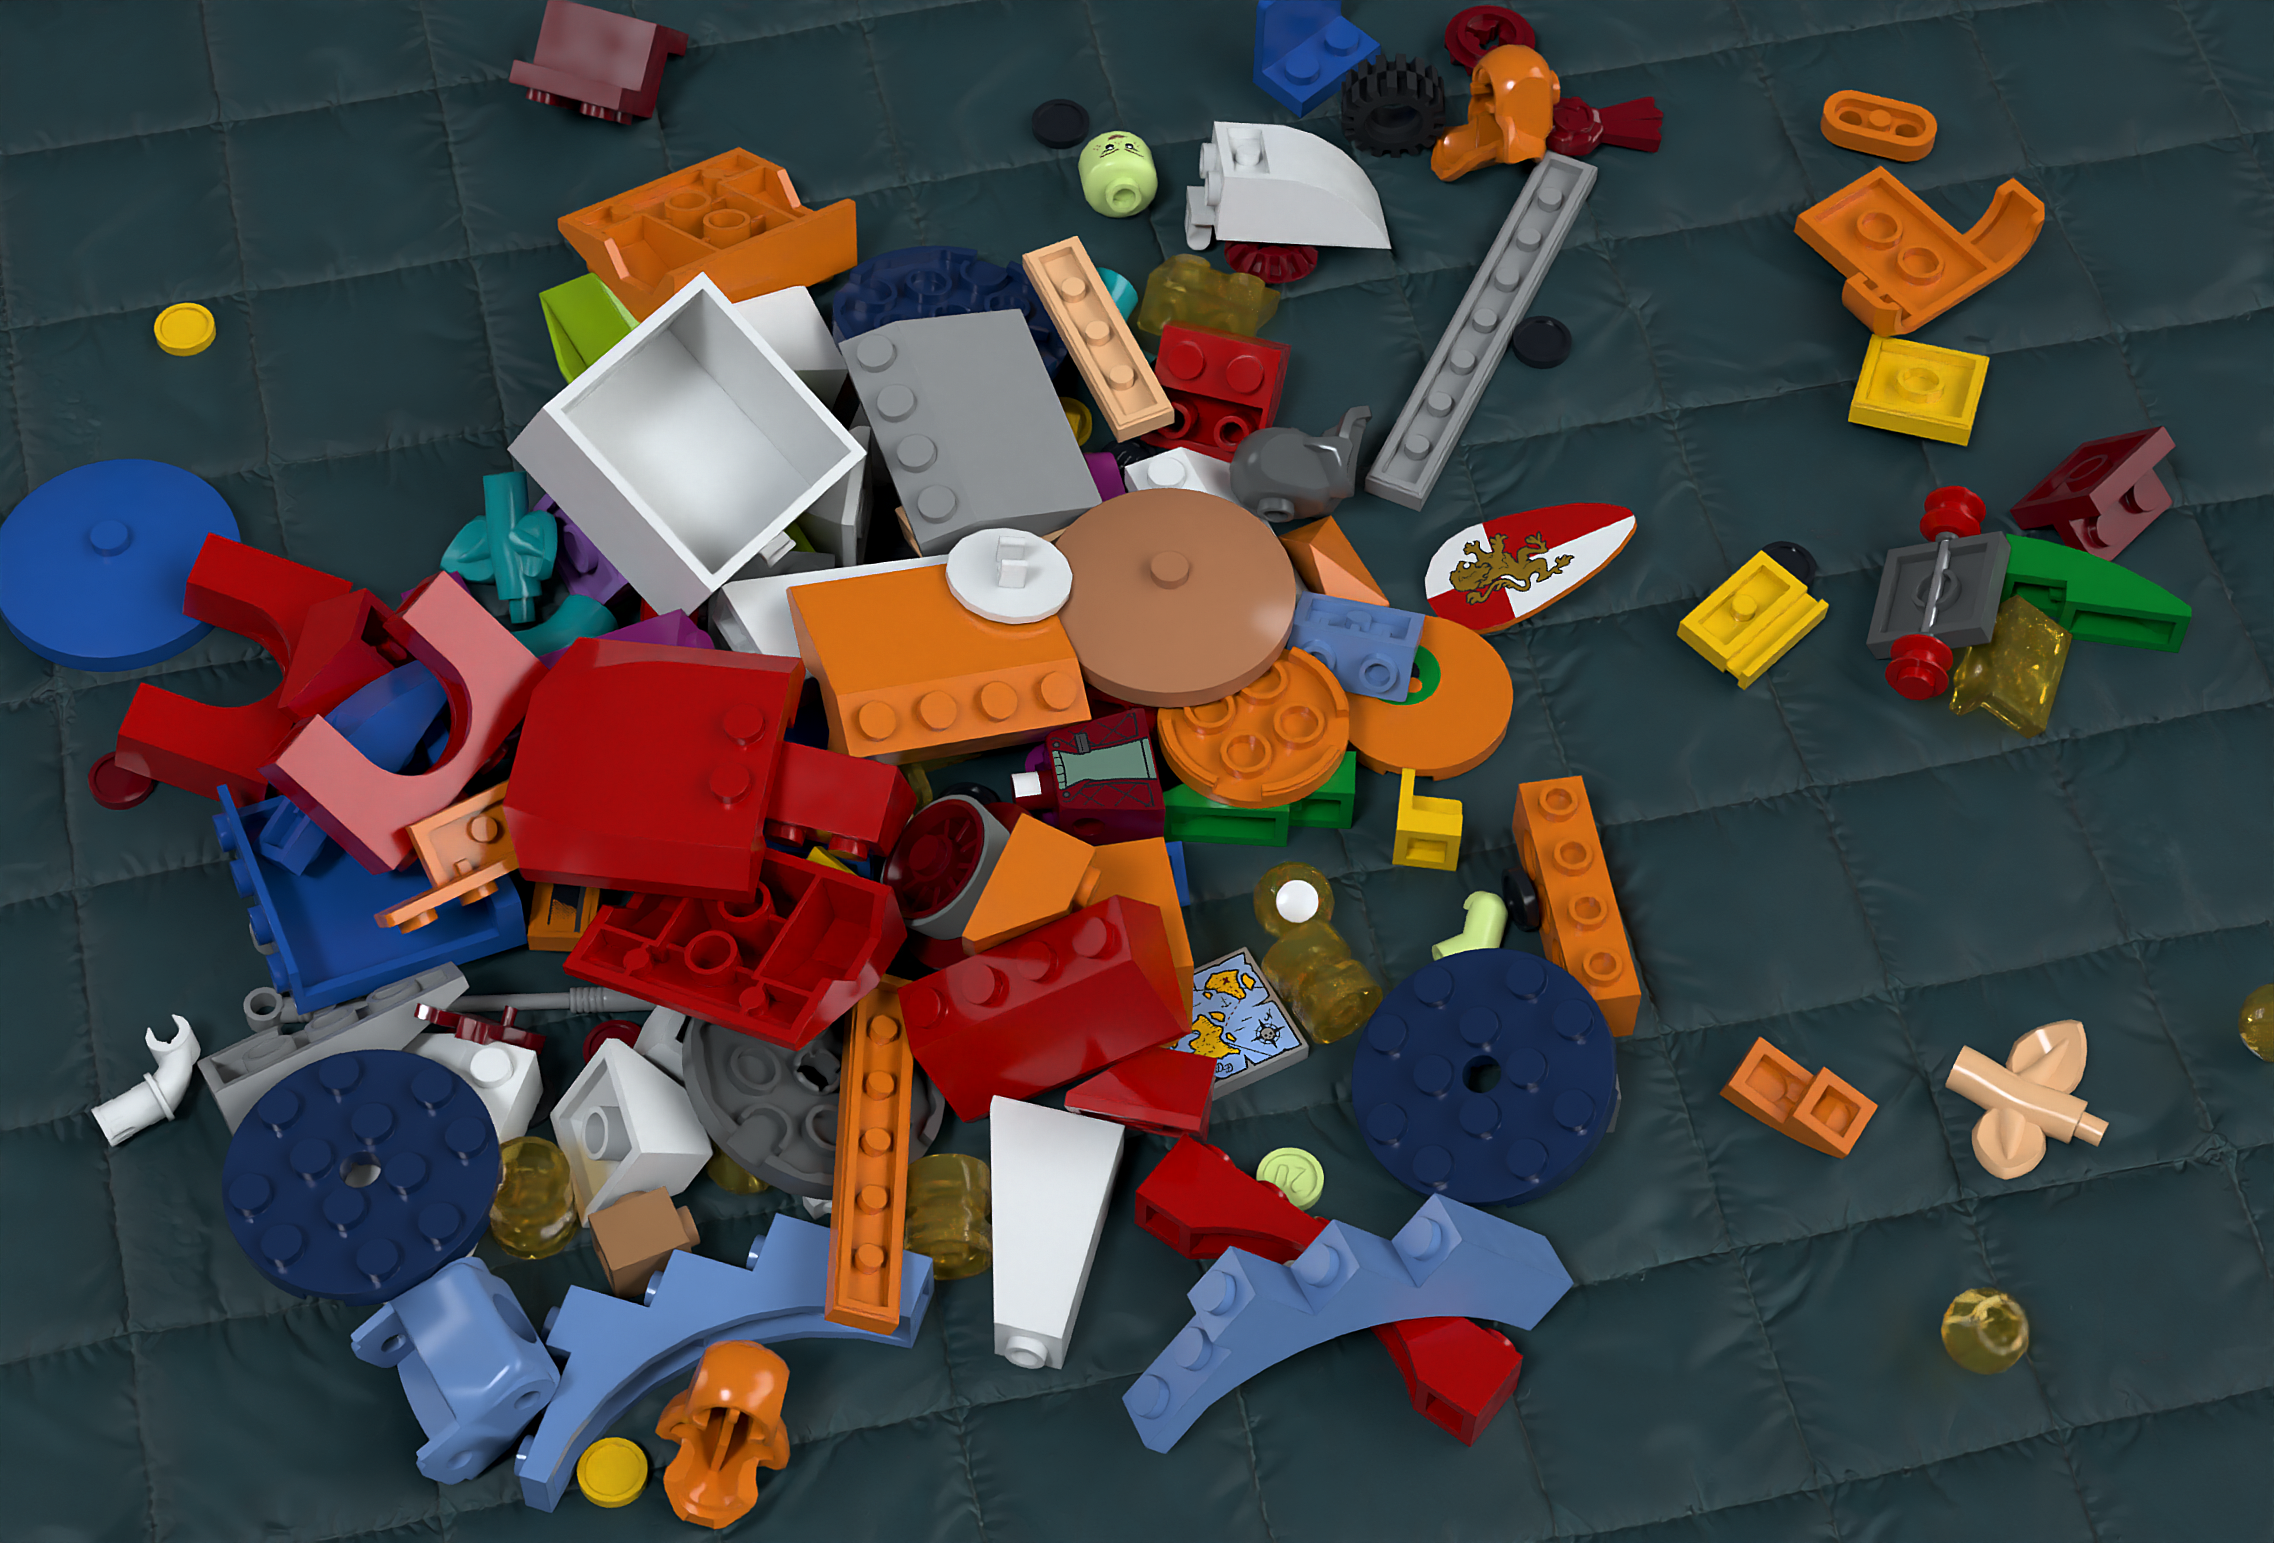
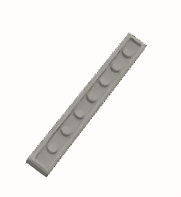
(1480, 331)

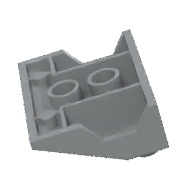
(969, 427)

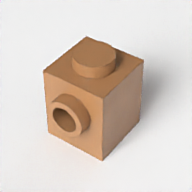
(639, 1238)

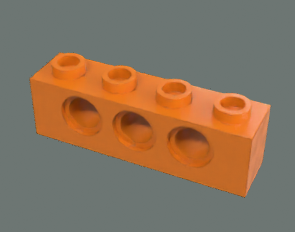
(1575, 895)

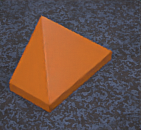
(1330, 563)

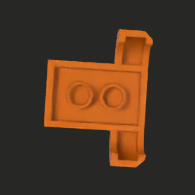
(1905, 258)

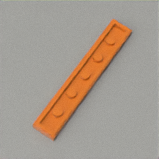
(871, 1164)

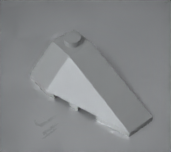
(256, 1064)

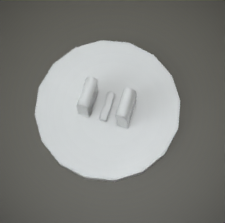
(1008, 575)

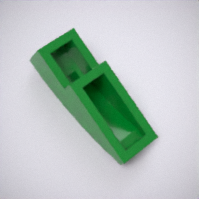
(2094, 596)
(1202, 820)

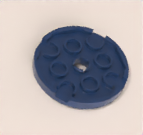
(936, 284)
(1527, 1129)
(372, 1241)

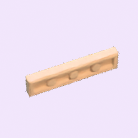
(1098, 339)

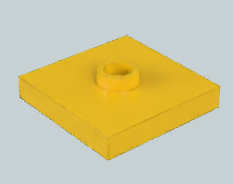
(1919, 389)

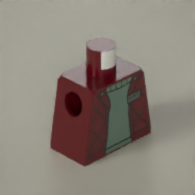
(1098, 781)

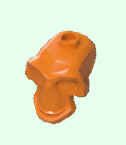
(1506, 114)
(725, 1431)

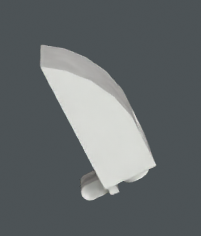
(1281, 189)

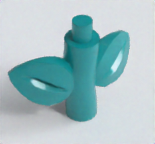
(506, 545)

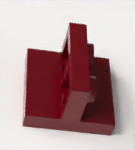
(2101, 493)

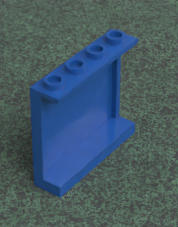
(324, 918)

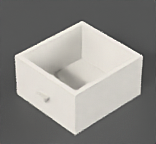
(687, 450)

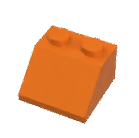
(1033, 884)

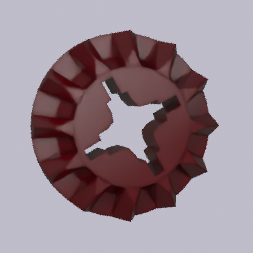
(1479, 26)
(1271, 261)

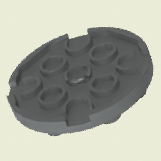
(774, 1116)

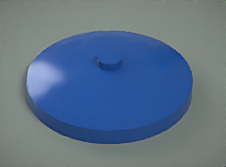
(104, 563)

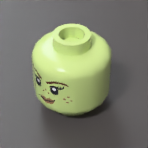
(1117, 168)

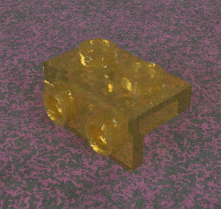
(1197, 294)
(2016, 671)

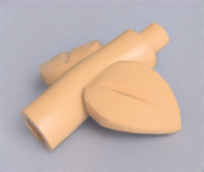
(2027, 1098)

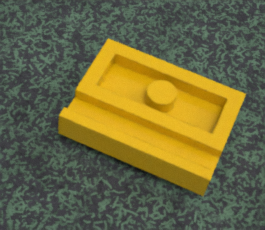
(1752, 619)

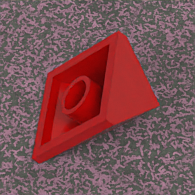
(1152, 1094)

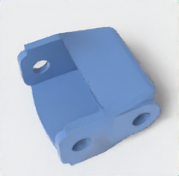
(464, 1364)

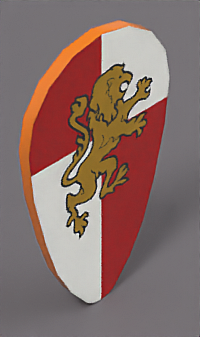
(1523, 562)

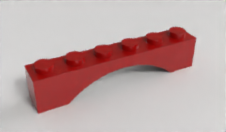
(1206, 1205)

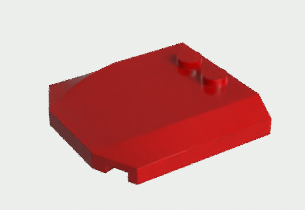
(651, 768)

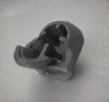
(1298, 474)

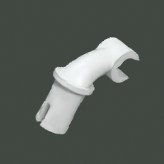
(159, 1093)

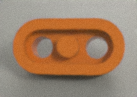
(1878, 125)

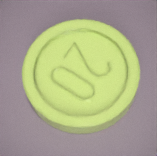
(1295, 1174)

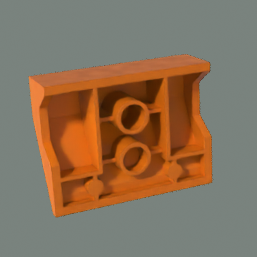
(719, 217)
(926, 678)

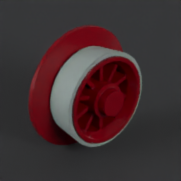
(943, 870)

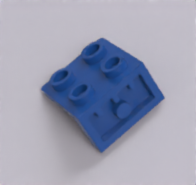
(1306, 51)

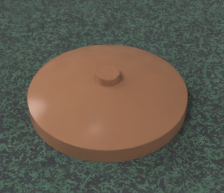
(1175, 597)

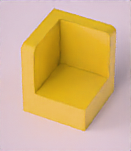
(1426, 829)

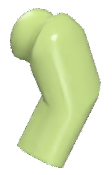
(1482, 927)

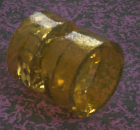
(1322, 981)
(535, 1202)
(947, 1213)

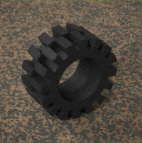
(1393, 84)

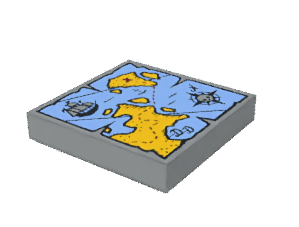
(1240, 1024)

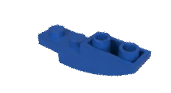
(382, 724)

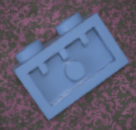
(1359, 642)

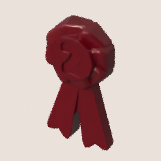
(1581, 128)
(483, 1029)

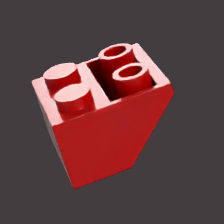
(1218, 387)
(340, 654)

